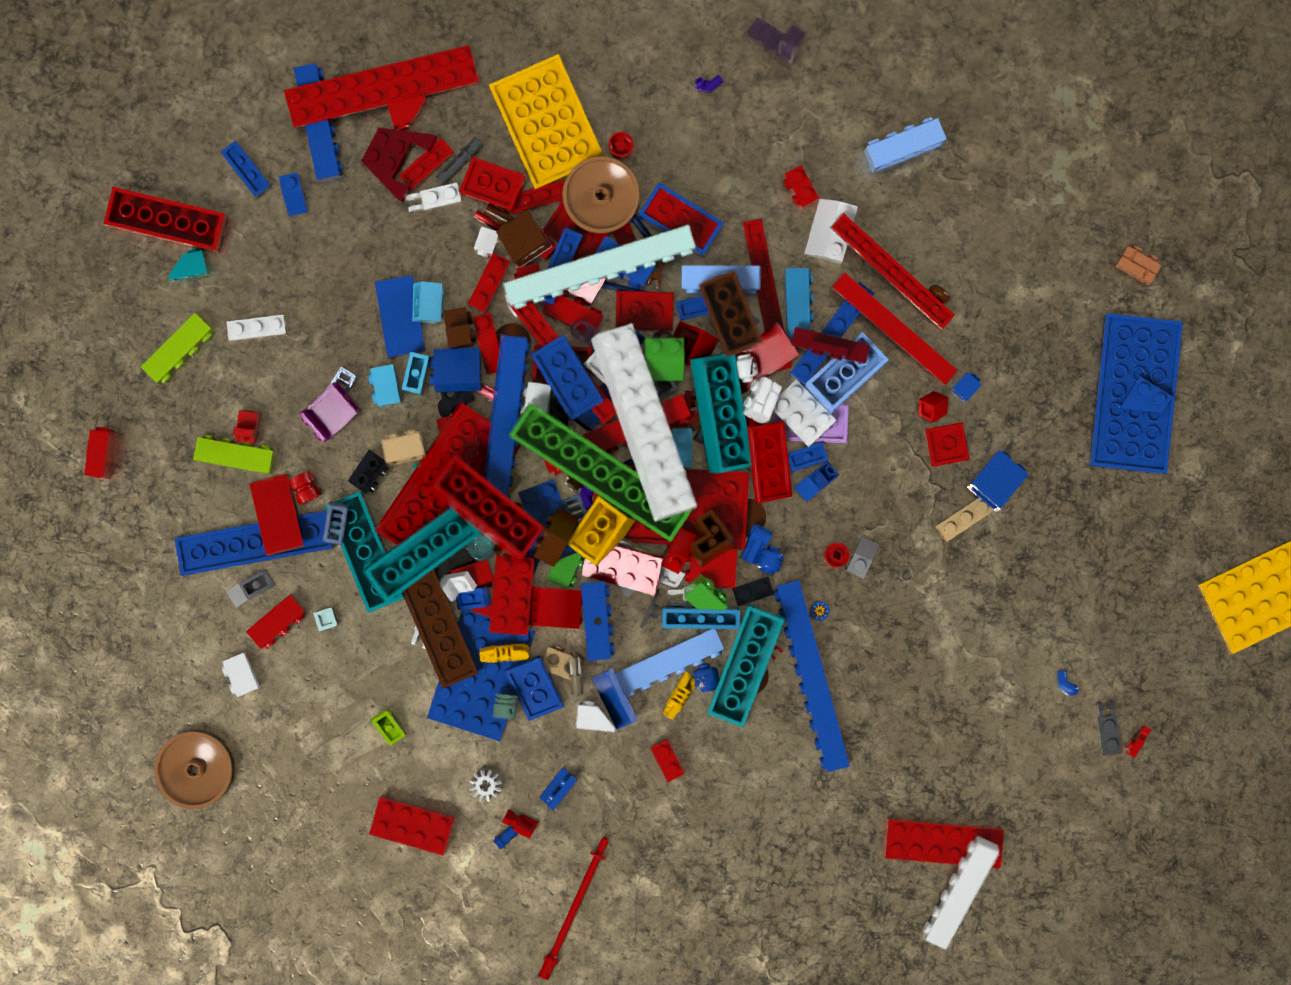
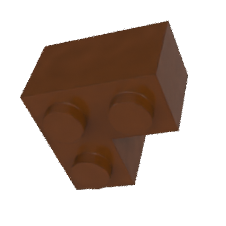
(458, 328)
(555, 537)
(714, 540)

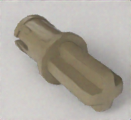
(576, 675)

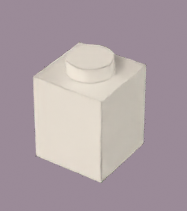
(486, 242)

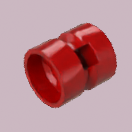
(621, 145)
(304, 486)
(836, 555)

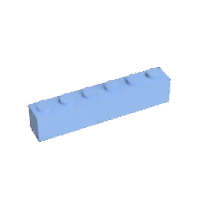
(669, 661)

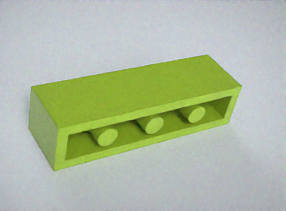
(177, 349)
(234, 455)

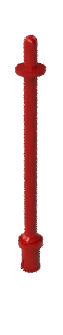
(551, 959)

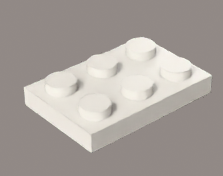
(803, 413)

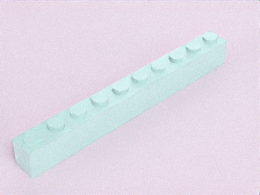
(600, 266)

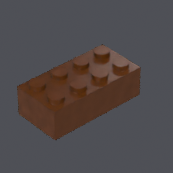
(730, 313)

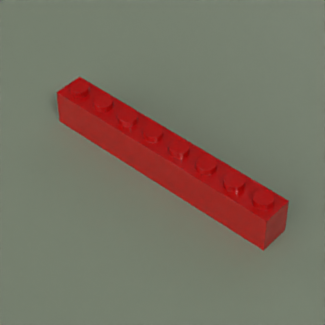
(612, 436)

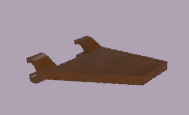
(657, 275)

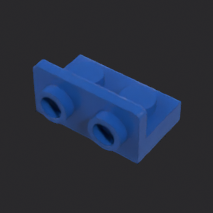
(558, 788)

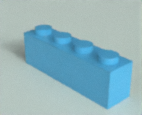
(798, 299)
(701, 619)

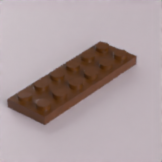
(439, 630)

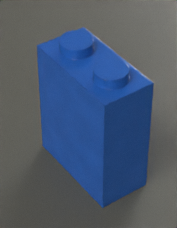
(456, 370)
(998, 480)

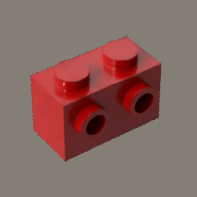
(801, 187)

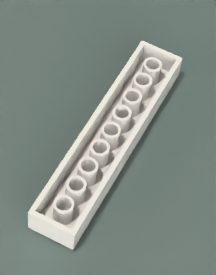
(643, 422)

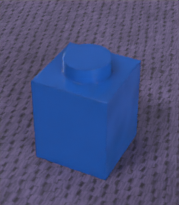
(966, 386)

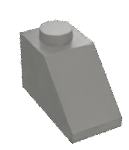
(862, 557)
(250, 588)

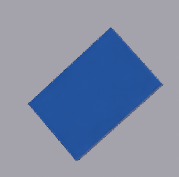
(534, 688)
(614, 699)

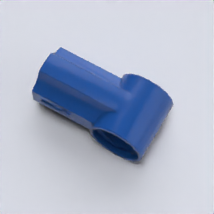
(758, 539)

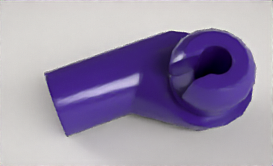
(706, 85)
(586, 495)

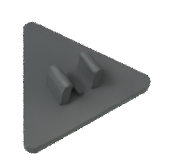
(650, 609)

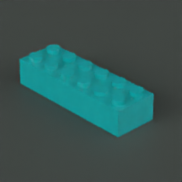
(721, 412)
(362, 547)
(419, 553)
(746, 665)

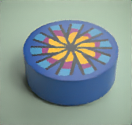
(819, 611)

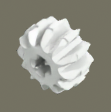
(479, 782)

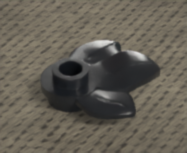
(448, 404)

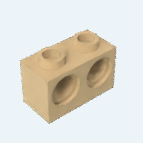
(559, 669)

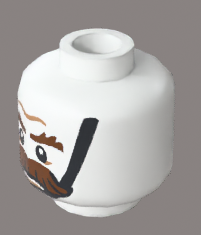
(746, 367)

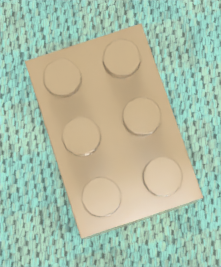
(404, 448)

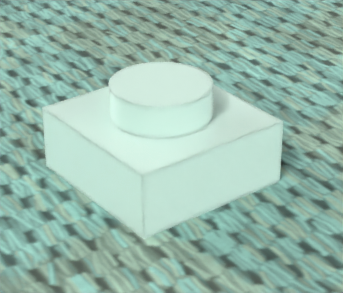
(325, 619)

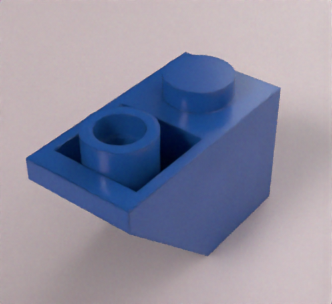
(816, 481)

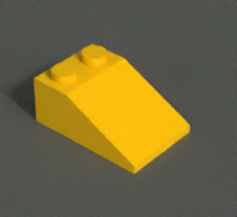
(600, 530)

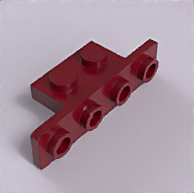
(830, 345)

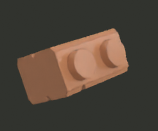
(1138, 264)

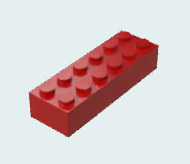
(165, 219)
(485, 507)
(936, 841)

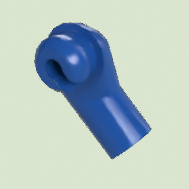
(1064, 685)

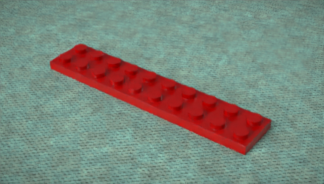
(381, 86)

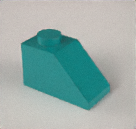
(190, 266)

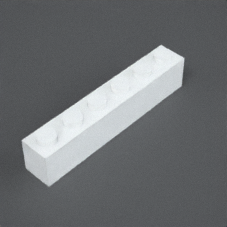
(961, 892)

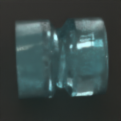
(481, 548)

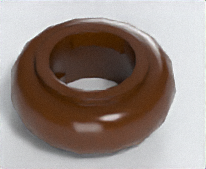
(939, 293)

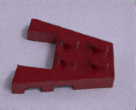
(389, 151)

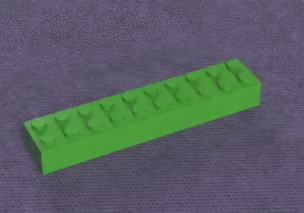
(590, 467)

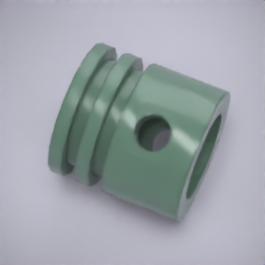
(505, 706)

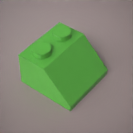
(665, 359)

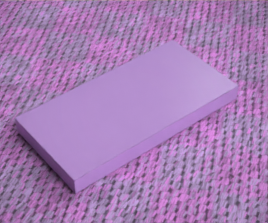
(835, 434)

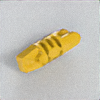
(504, 653)
(679, 695)

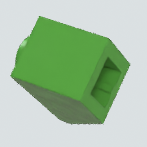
(565, 569)
(704, 595)

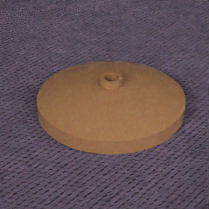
(598, 177)
(175, 774)

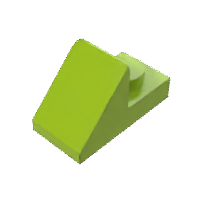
(388, 727)

